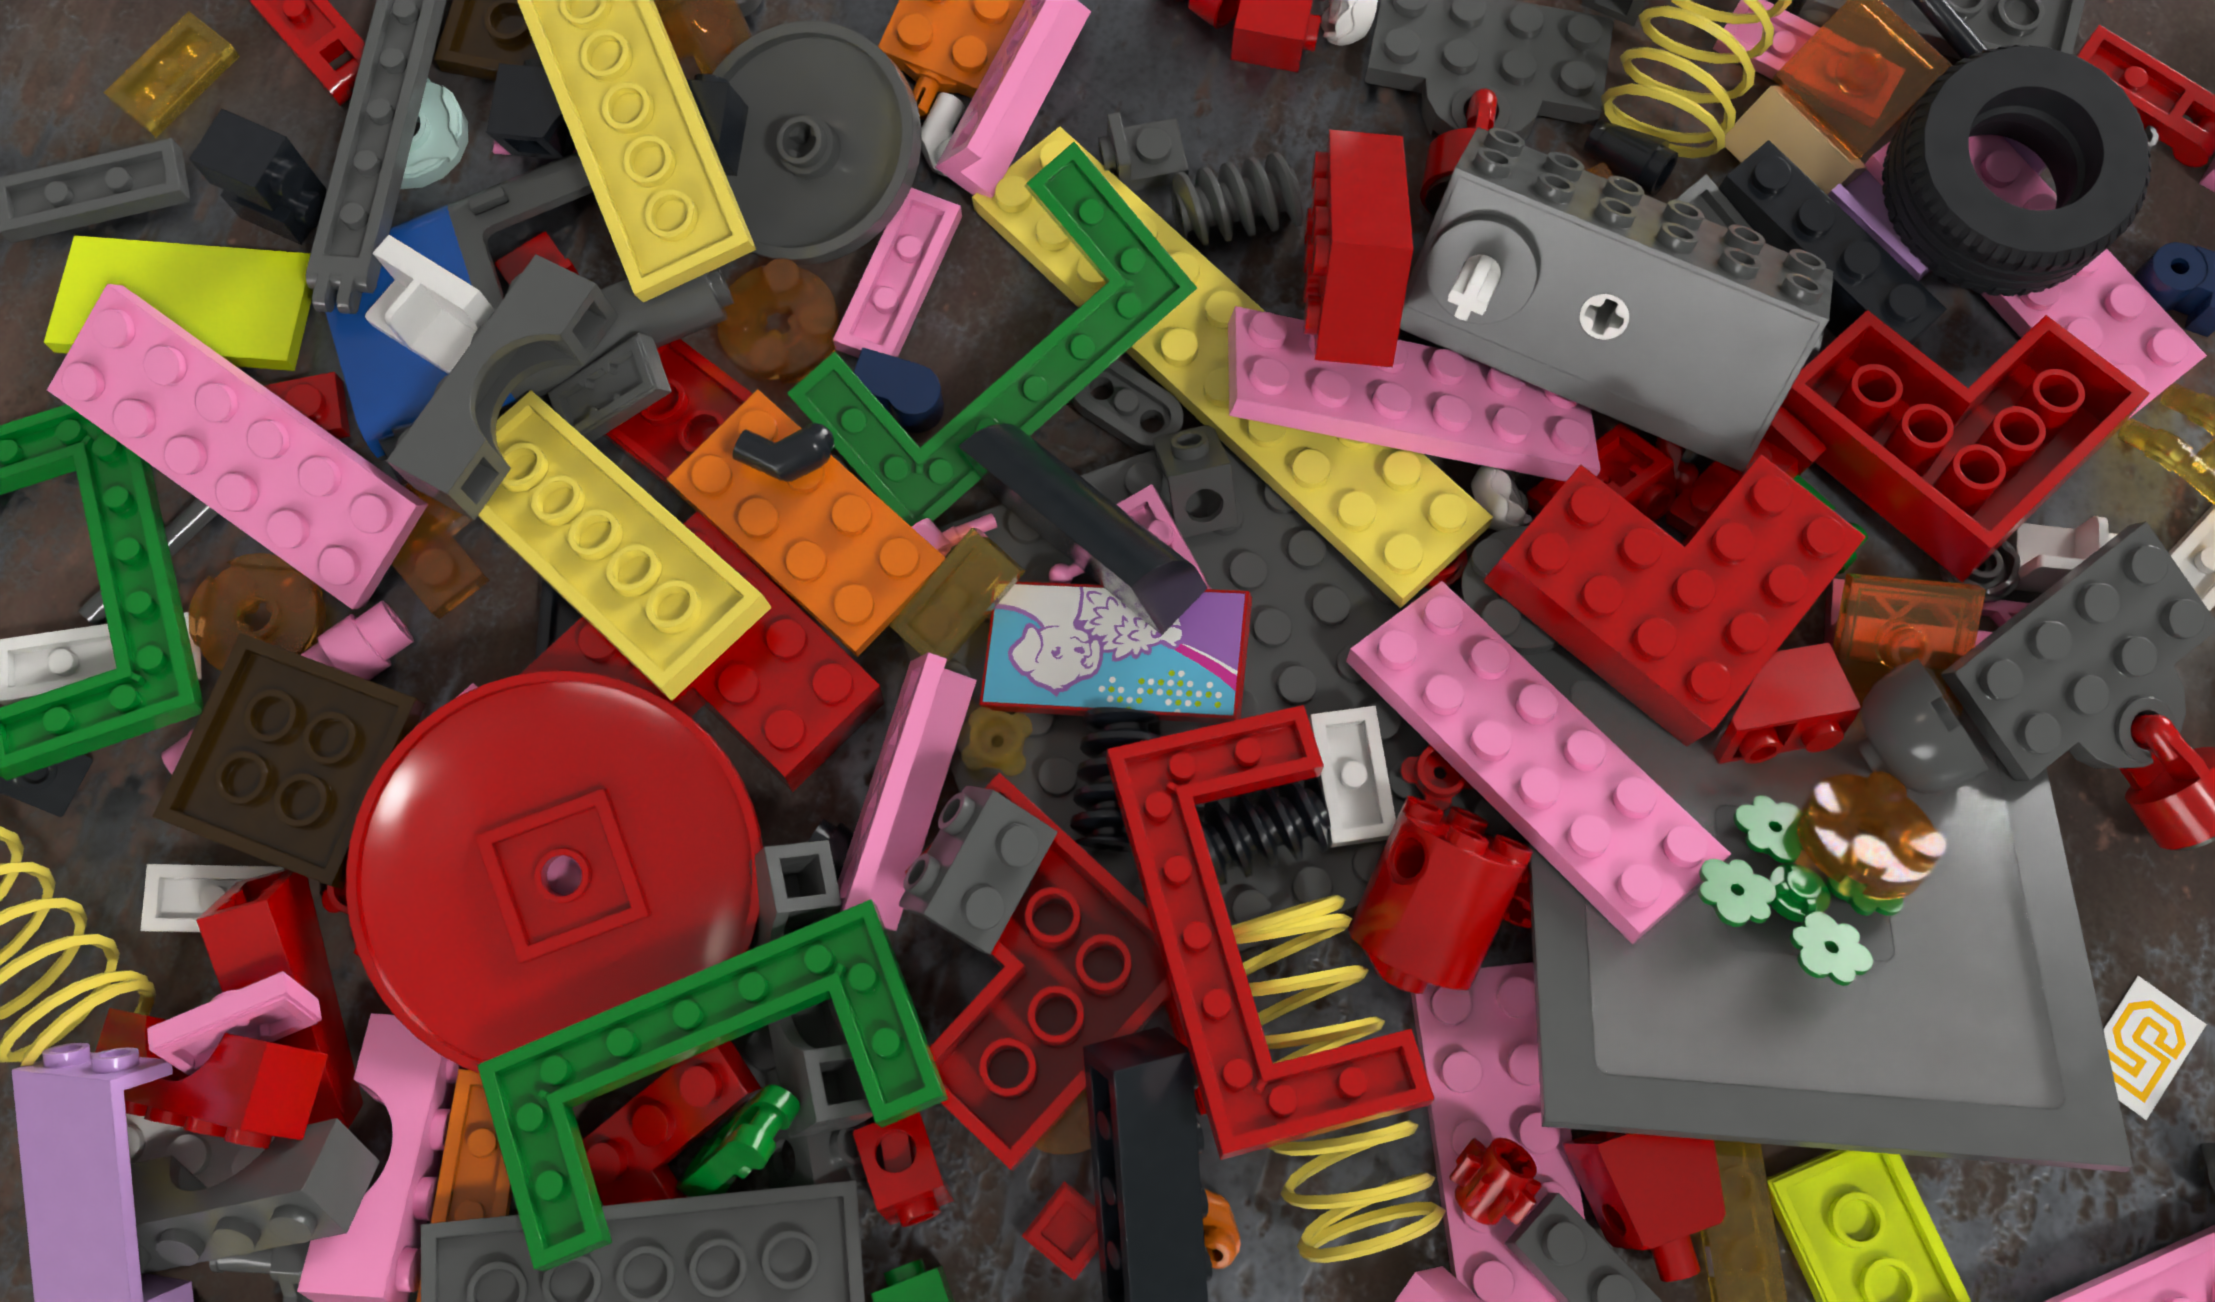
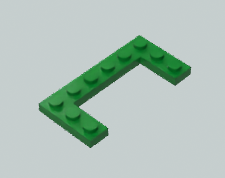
(1138, 294)
(139, 591)
(540, 1083)

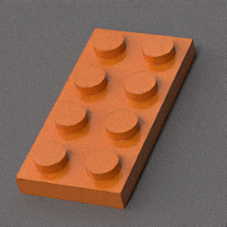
(813, 536)

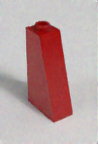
(273, 928)

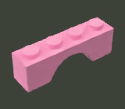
(383, 1245)

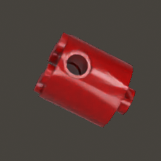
(1436, 897)

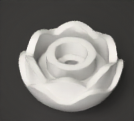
(1347, 20)
(1500, 496)

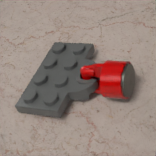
(1488, 70)
(2098, 678)

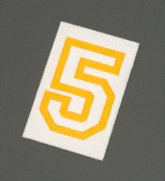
(2148, 1044)

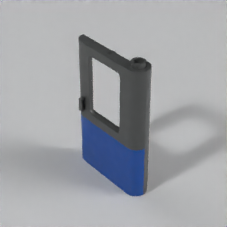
(394, 384)

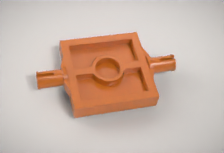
(947, 43)

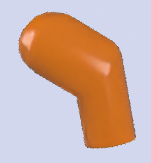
(1220, 1231)

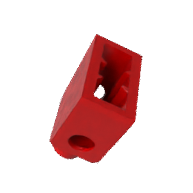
(1651, 1193)

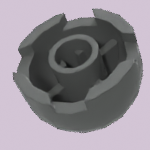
(1916, 733)

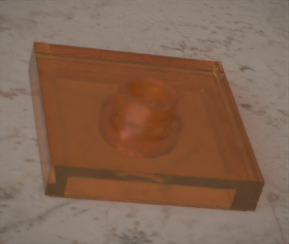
(1861, 73)
(1901, 620)

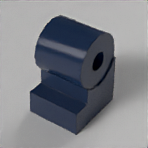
(2183, 281)
(903, 388)

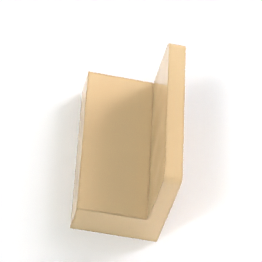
(1797, 136)

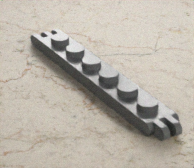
(372, 152)

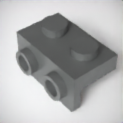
(977, 866)

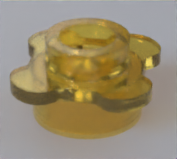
(988, 724)

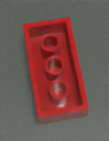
(1357, 248)

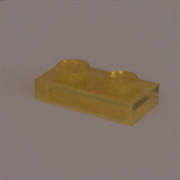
(172, 74)
(958, 596)

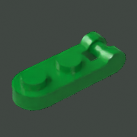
(740, 1143)

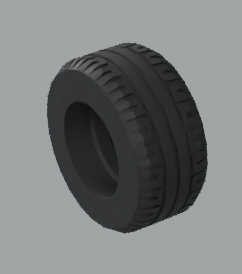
(2061, 112)

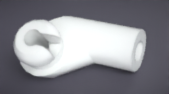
(939, 127)

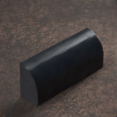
(1085, 525)

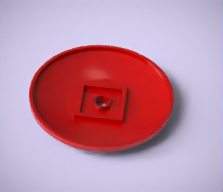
(478, 806)

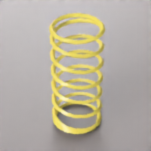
(1687, 100)
(1317, 926)
(100, 982)

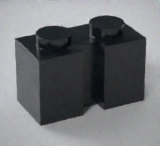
(261, 176)

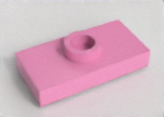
(259, 1011)

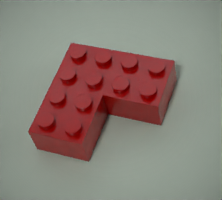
(1953, 460)
(1669, 619)
(775, 688)
(1073, 974)

